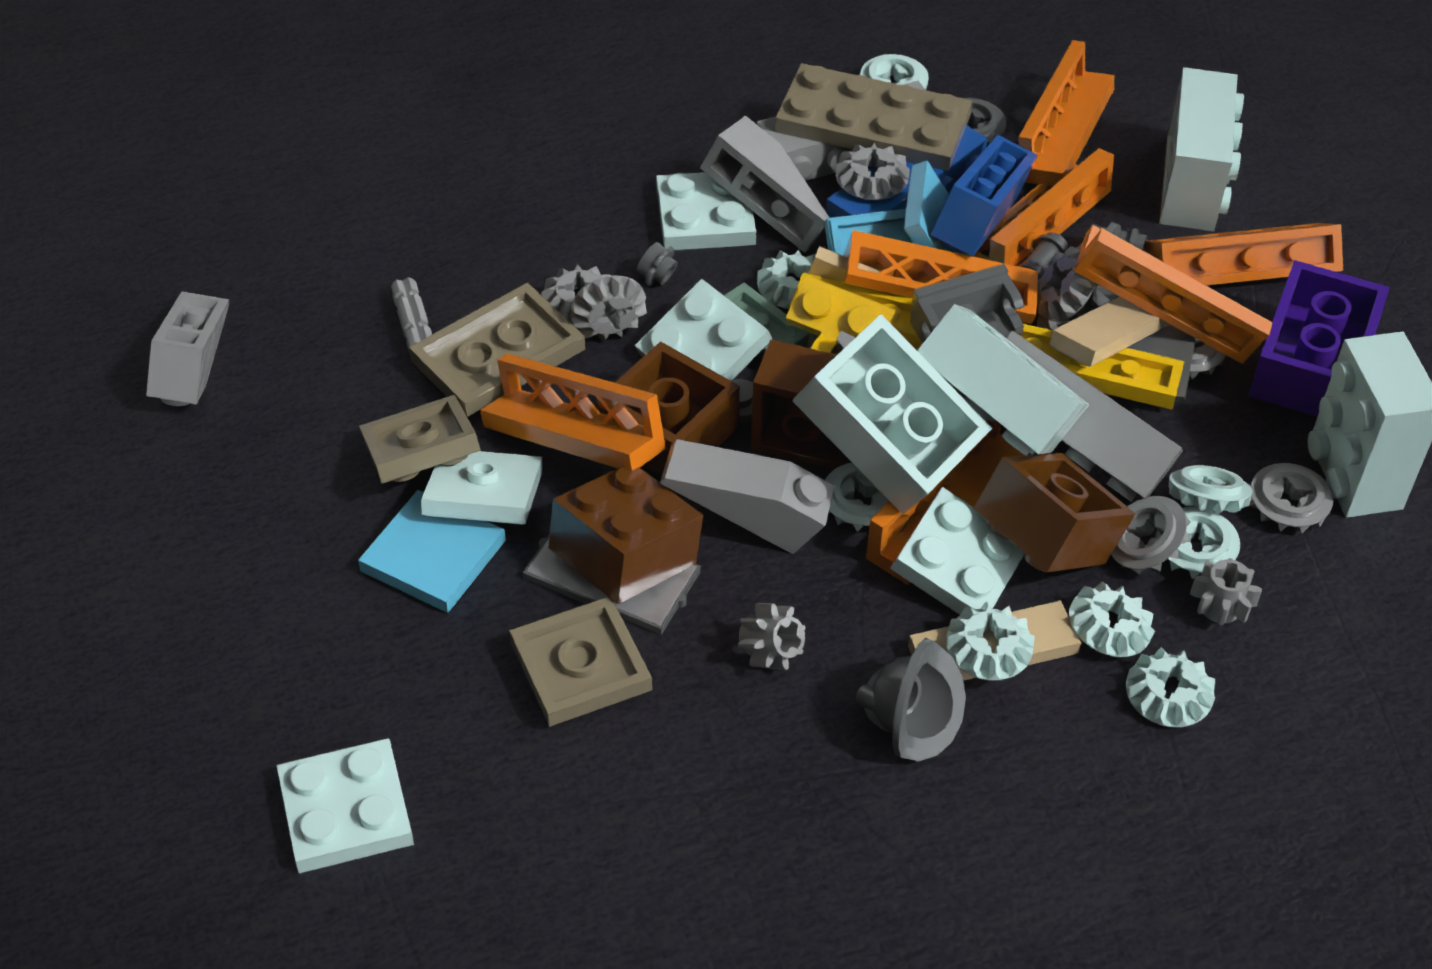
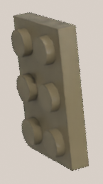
(465, 354)

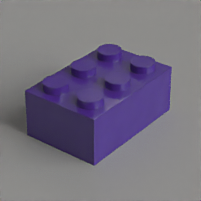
(1308, 332)

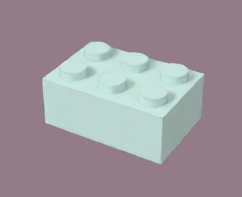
(1201, 149)
(1002, 382)
(892, 414)
(1373, 424)

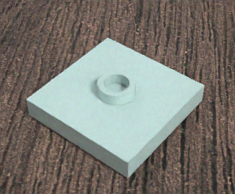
(484, 488)

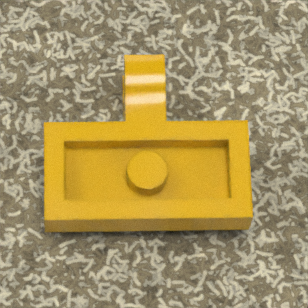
(830, 309)

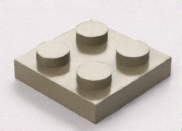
(419, 439)
(580, 661)

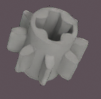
(1225, 591)
(771, 636)

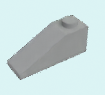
(766, 181)
(185, 348)
(751, 490)

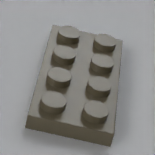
(865, 111)

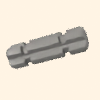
(410, 311)

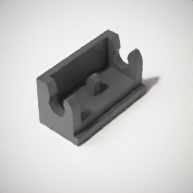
(985, 292)

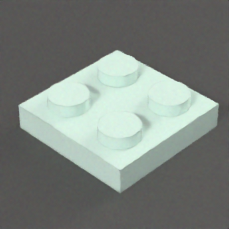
(702, 213)
(709, 331)
(957, 555)
(344, 805)

